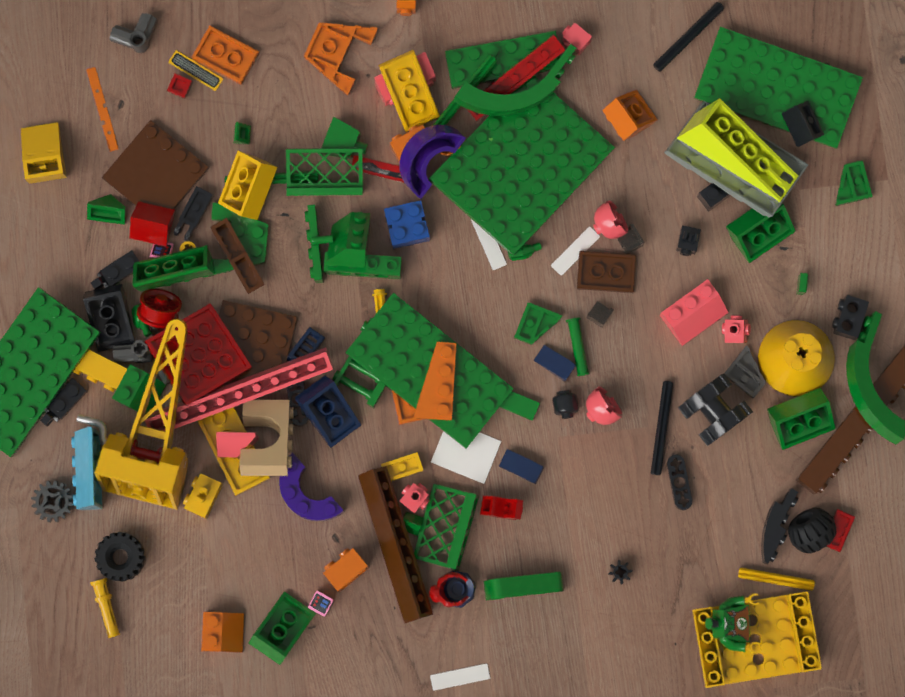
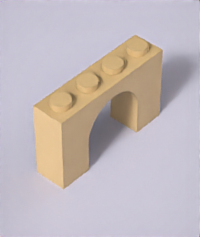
(276, 458)

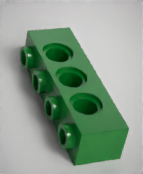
(375, 267)

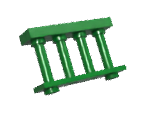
(371, 395)

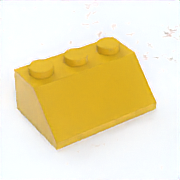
(247, 185)

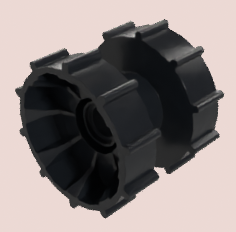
(715, 409)

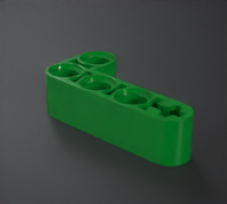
(523, 585)

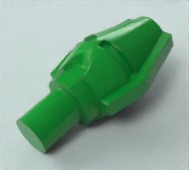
(525, 252)
(138, 323)

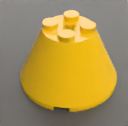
(788, 371)

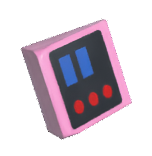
(158, 250)
(320, 603)

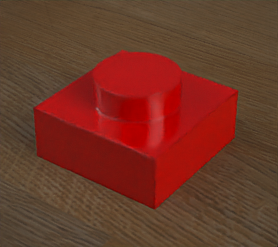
(179, 86)

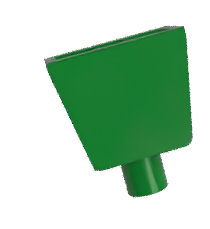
(343, 136)

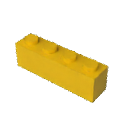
(101, 369)

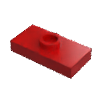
(843, 525)

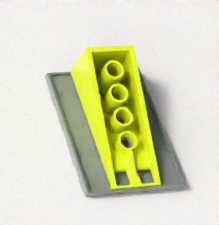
(736, 158)

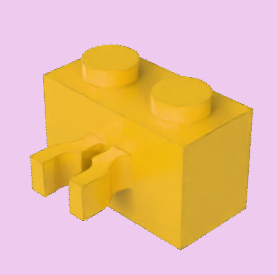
(202, 496)

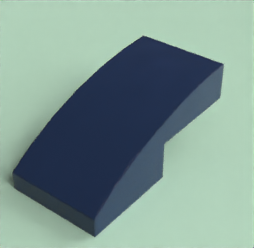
(521, 466)

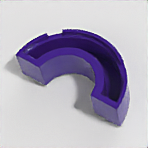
(421, 150)
(300, 504)

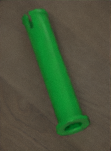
(578, 346)

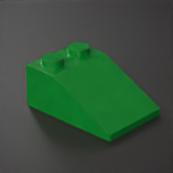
(282, 628)

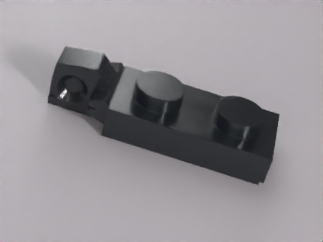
(115, 271)
(63, 402)

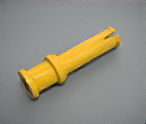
(103, 598)

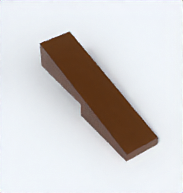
(237, 255)

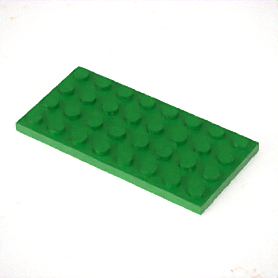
(769, 80)
(398, 353)
(36, 363)

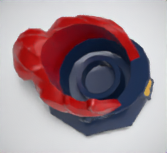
(453, 589)

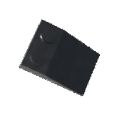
(110, 315)

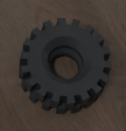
(105, 553)

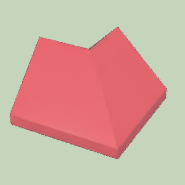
(231, 442)

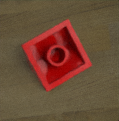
(151, 224)

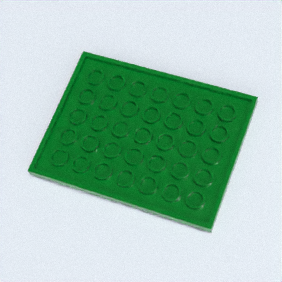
(524, 171)

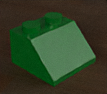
(133, 387)

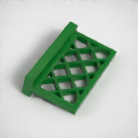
(324, 188)
(461, 533)

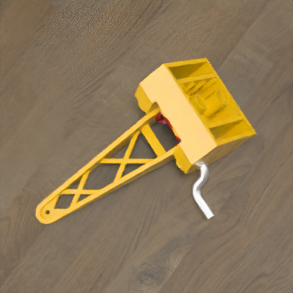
(118, 463)

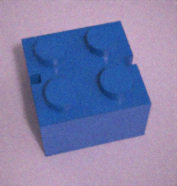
(407, 224)

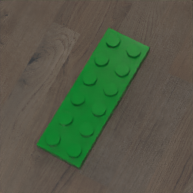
(465, 61)

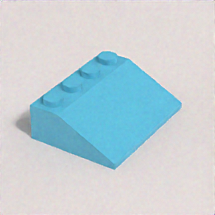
(85, 461)

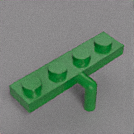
(315, 240)

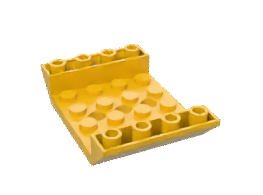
(785, 640)

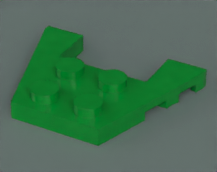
(251, 233)

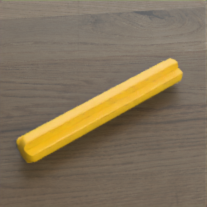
(774, 578)

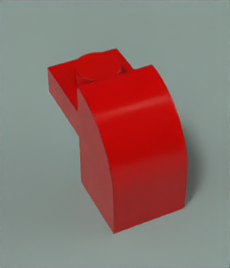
(501, 507)

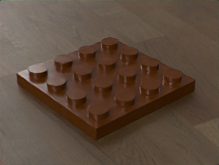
(260, 334)

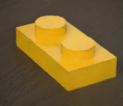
(404, 466)

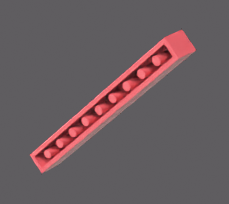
(247, 389)

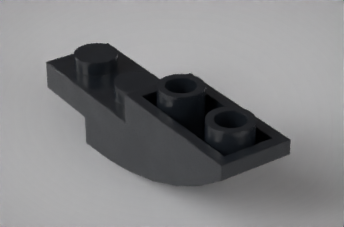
(772, 532)

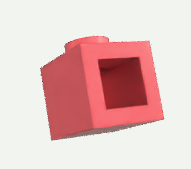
(577, 37)

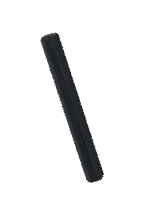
(688, 36)
(662, 426)

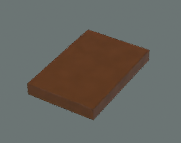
(606, 272)

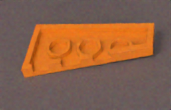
(438, 388)

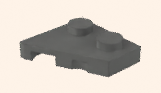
(745, 373)

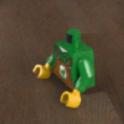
(732, 623)

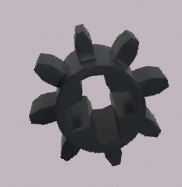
(616, 576)

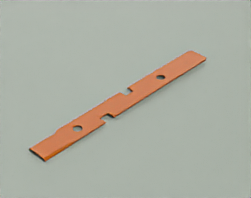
(103, 112)

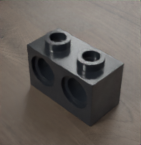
(854, 319)

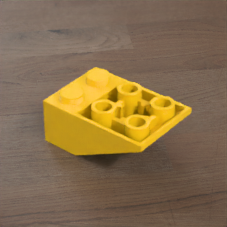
(42, 153)

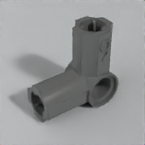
(142, 31)
(132, 353)

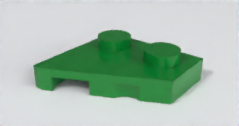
(853, 184)
(535, 323)

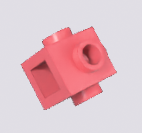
(731, 334)
(414, 505)

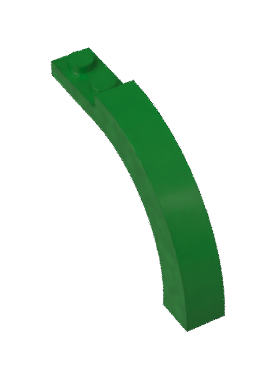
(511, 104)
(862, 389)

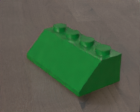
(172, 268)

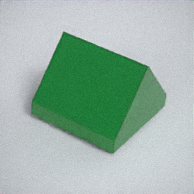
(241, 133)
(413, 523)

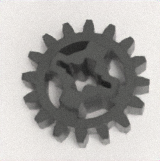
(59, 496)

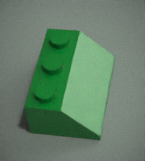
(758, 233)
(349, 240)
(801, 418)

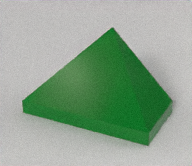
(106, 210)

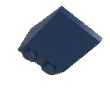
(328, 411)

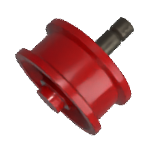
(158, 308)

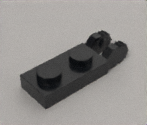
(193, 212)

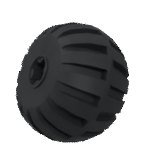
(812, 530)

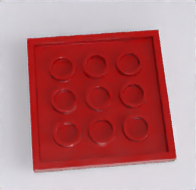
(209, 355)

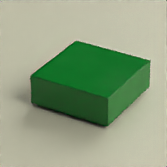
(802, 284)

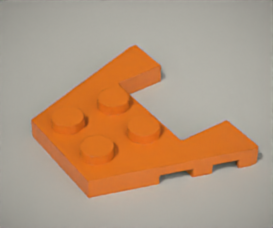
(330, 47)

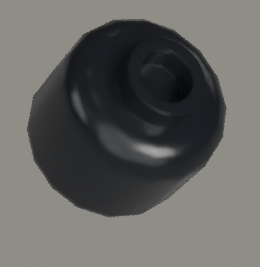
(565, 404)

